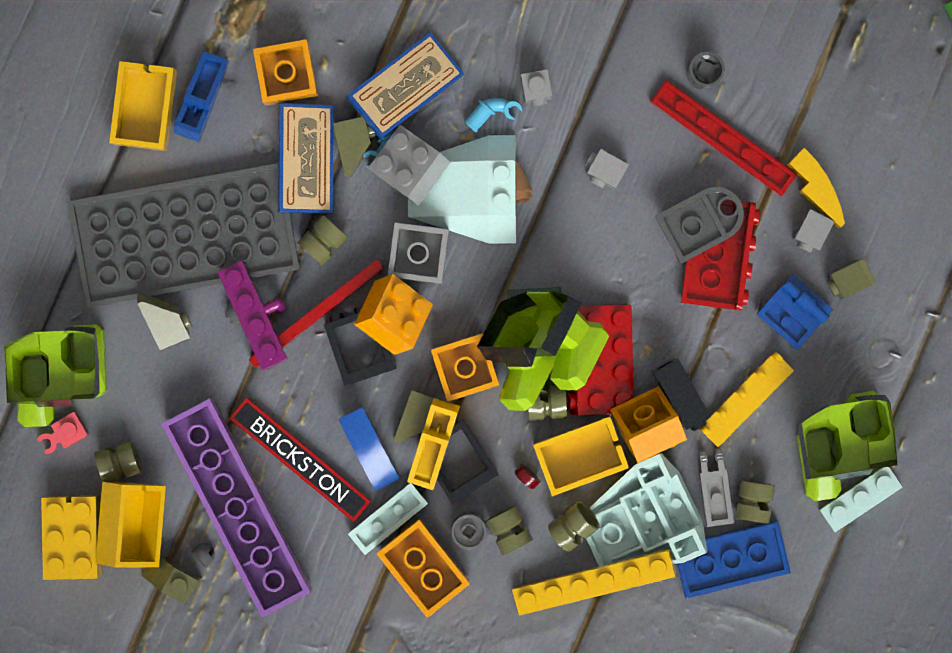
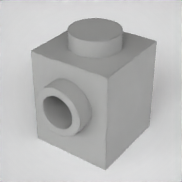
(536, 87)
(605, 169)

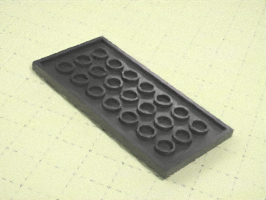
(181, 235)

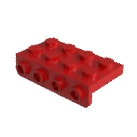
(720, 273)
(612, 375)

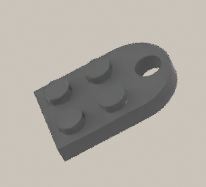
(699, 223)

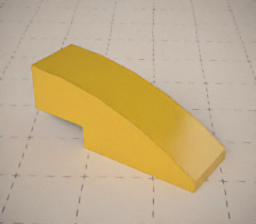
(818, 187)
(433, 443)

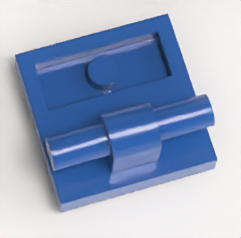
(794, 312)

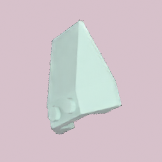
(475, 191)
(646, 515)

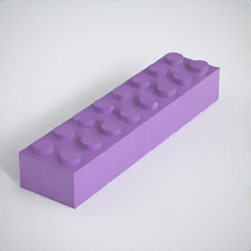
(237, 507)

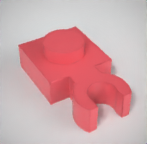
(67, 431)

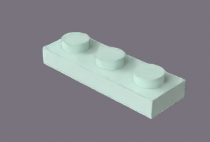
(860, 498)
(388, 518)

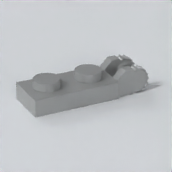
(715, 491)

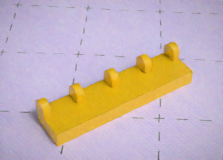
(746, 398)

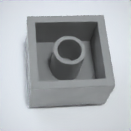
(409, 165)
(418, 253)

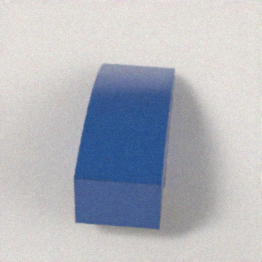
(200, 96)
(369, 448)

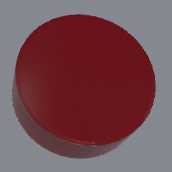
(527, 477)

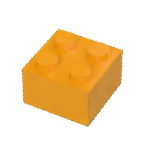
(285, 72)
(393, 314)
(463, 368)
(648, 424)

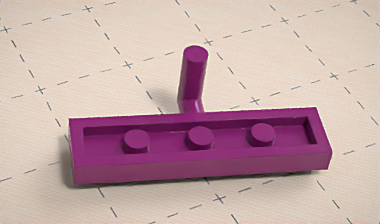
(254, 315)

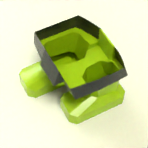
(541, 335)
(54, 370)
(862, 439)

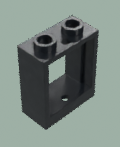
(354, 377)
(681, 394)
(478, 480)

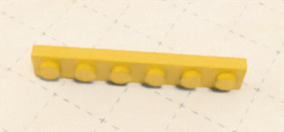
(594, 582)

